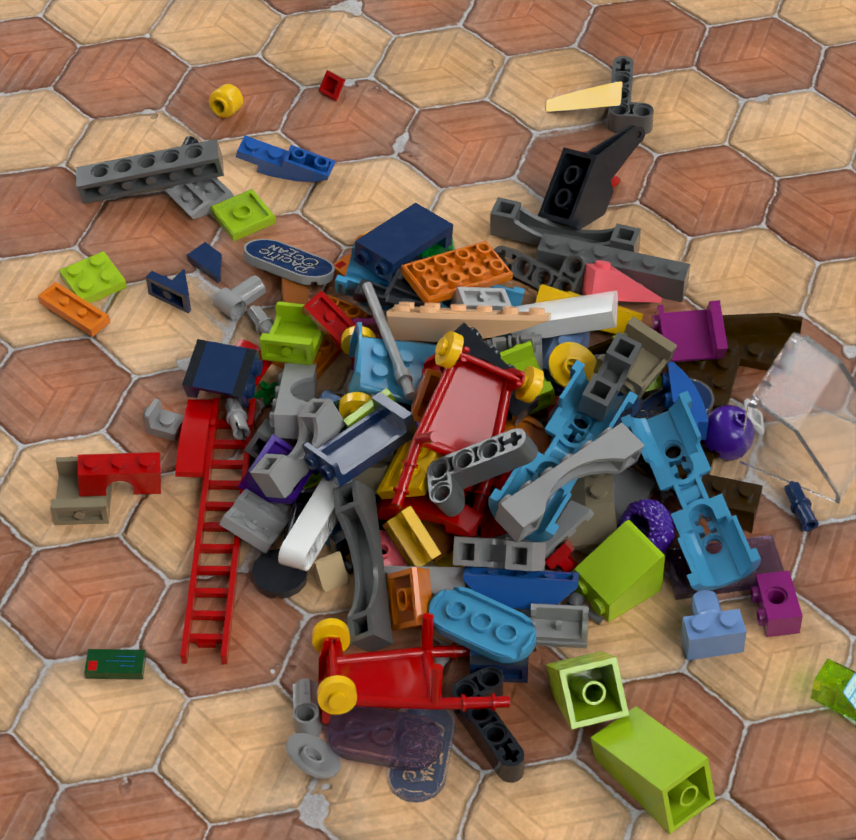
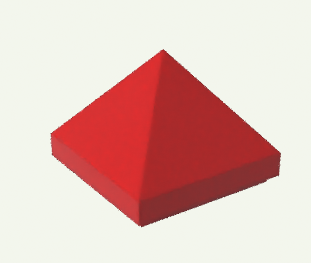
(332, 85)

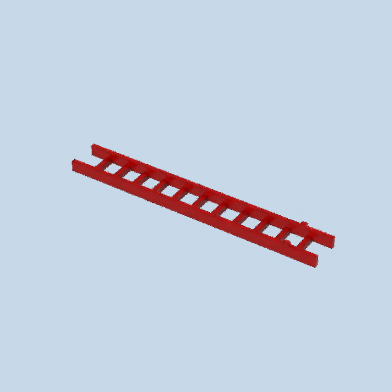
(207, 640)

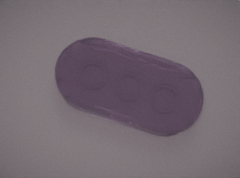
(385, 738)

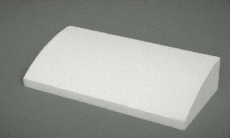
(575, 315)

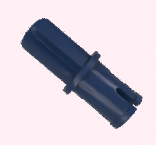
(801, 506)

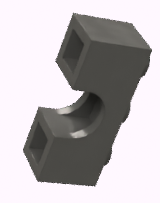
(610, 378)

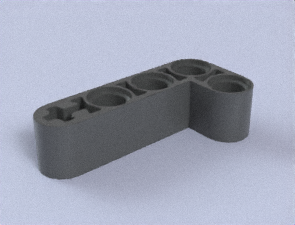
(628, 112)
(539, 270)
(475, 464)

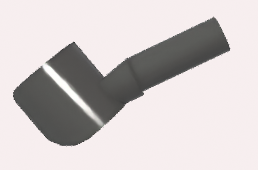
(578, 600)

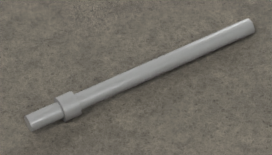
(402, 373)

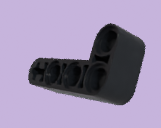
(492, 726)

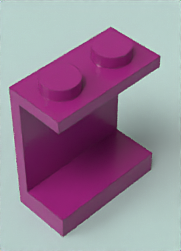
(695, 332)

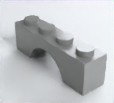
(294, 389)
(280, 473)

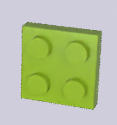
(93, 278)

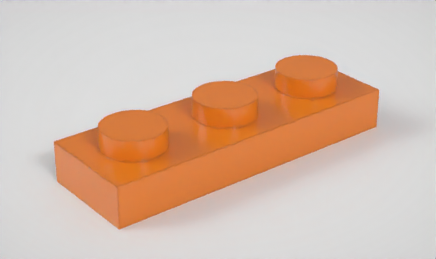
(74, 309)

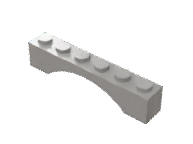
(610, 454)

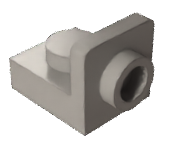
(162, 422)

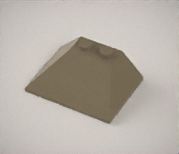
(596, 493)

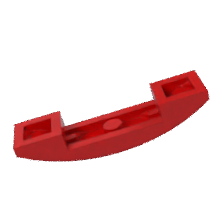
(462, 524)

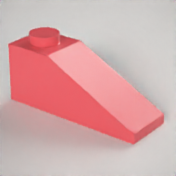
(605, 278)

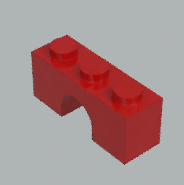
(100, 470)

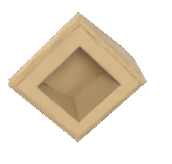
(330, 572)

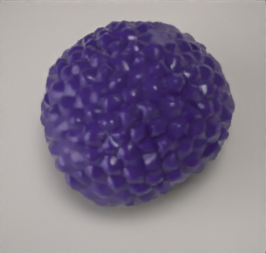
(652, 520)

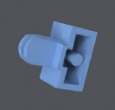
(710, 629)

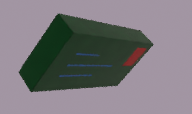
(115, 664)

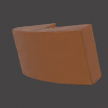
(293, 292)

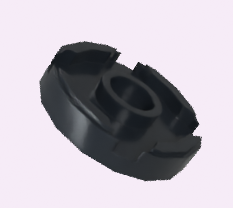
(277, 579)

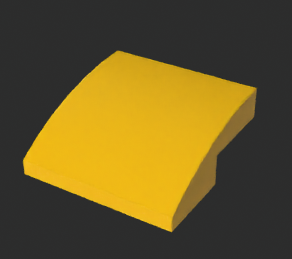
(411, 538)

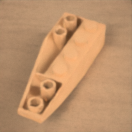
(432, 322)

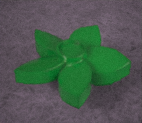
(267, 392)

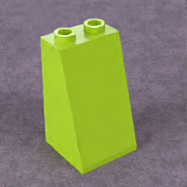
(655, 768)

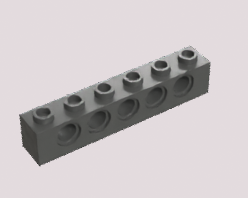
(149, 171)

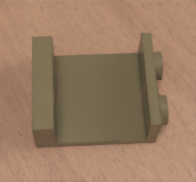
(75, 509)

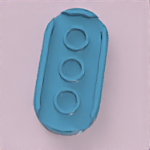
(483, 624)

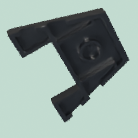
(397, 291)

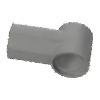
(235, 301)
(306, 707)

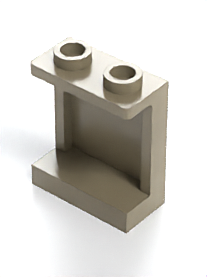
(652, 359)

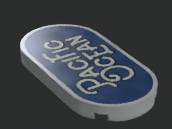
(288, 262)

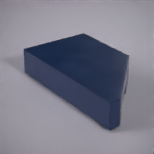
(207, 260)

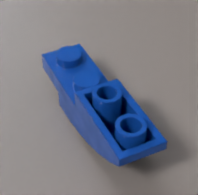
(290, 165)
(678, 382)

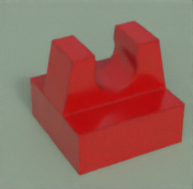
(562, 557)

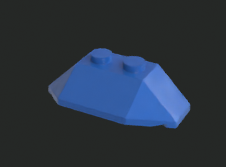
(519, 587)

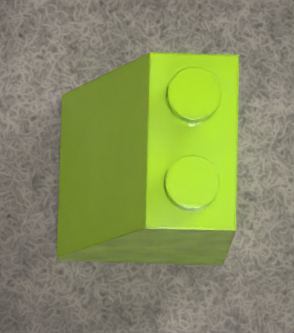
(621, 572)
(588, 689)

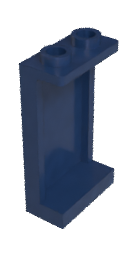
(401, 240)
(363, 442)

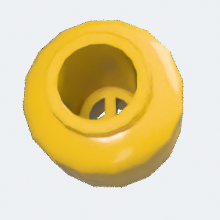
(226, 101)

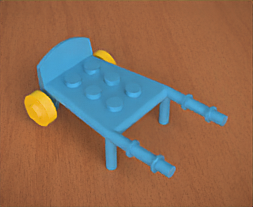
(375, 369)

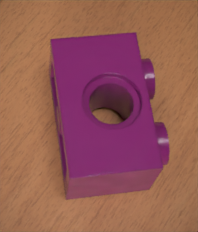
(776, 603)

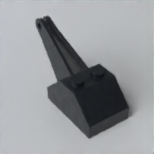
(582, 180)

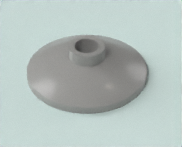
(312, 755)

